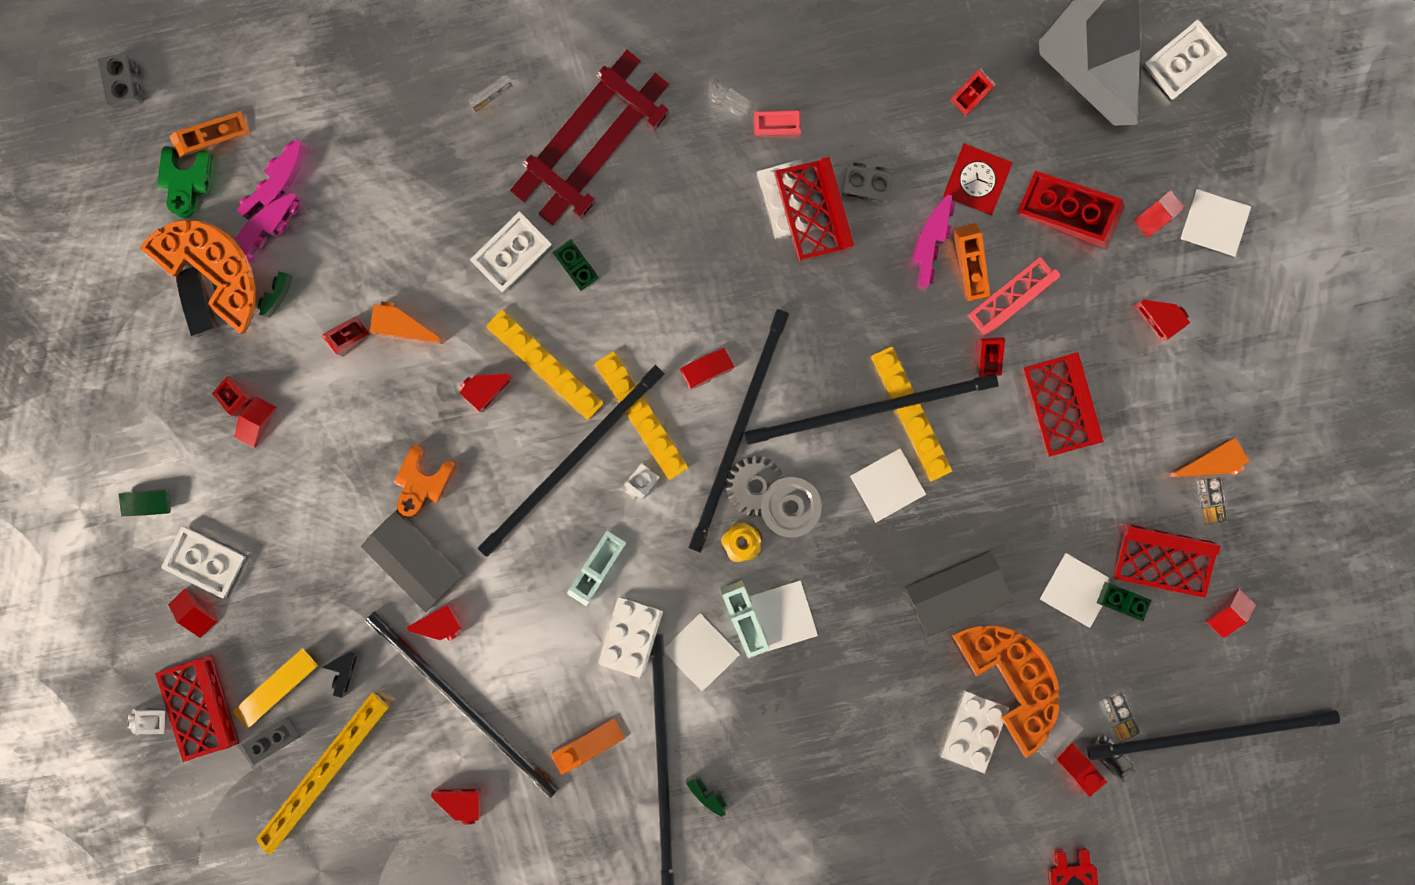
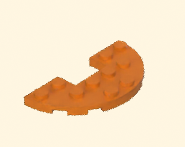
(215, 257)
(1027, 675)

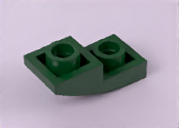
(575, 264)
(270, 302)
(144, 503)
(1124, 601)
(712, 801)

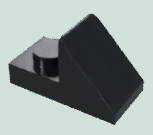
(344, 666)

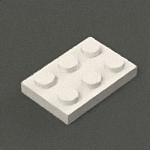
(1185, 59)
(774, 203)
(511, 252)
(203, 562)
(630, 637)
(974, 732)

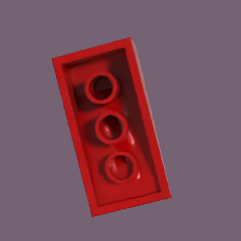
(1072, 208)

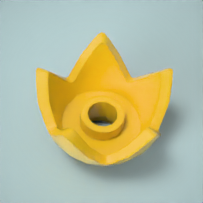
(736, 532)

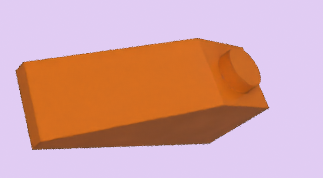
(208, 134)
(972, 261)
(395, 323)
(1221, 459)
(587, 746)

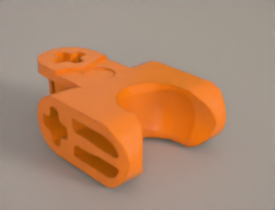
(419, 486)

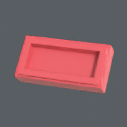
(777, 123)

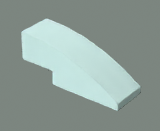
(596, 568)
(744, 619)

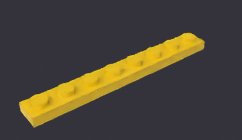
(321, 773)

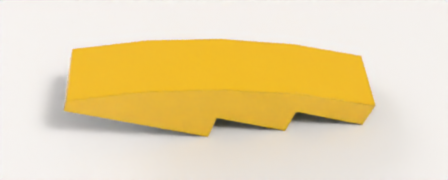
(275, 688)

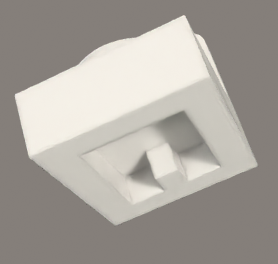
(641, 482)
(146, 721)

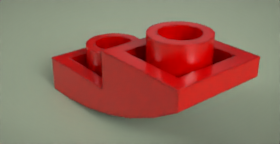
(706, 368)

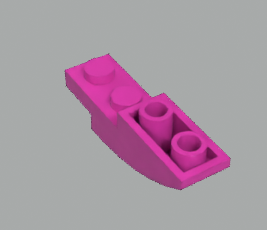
(282, 175)
(269, 220)
(934, 231)

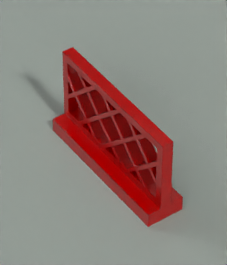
(833, 208)
(1083, 398)
(1169, 540)
(215, 707)

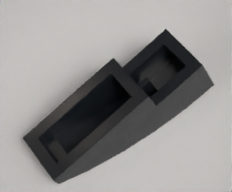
(194, 302)

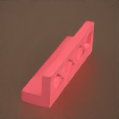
(1018, 303)

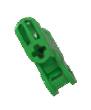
(184, 184)

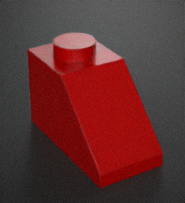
(1163, 317)
(483, 389)
(439, 624)
(1081, 770)
(460, 804)

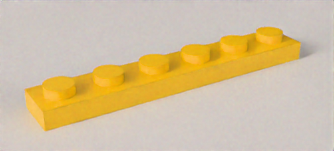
(544, 364)
(642, 417)
(912, 417)

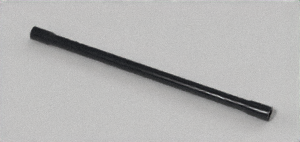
(776, 329)
(977, 384)
(571, 460)
(657, 655)
(465, 707)
(1108, 750)

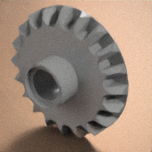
(739, 480)
(808, 507)

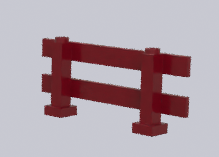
(568, 192)

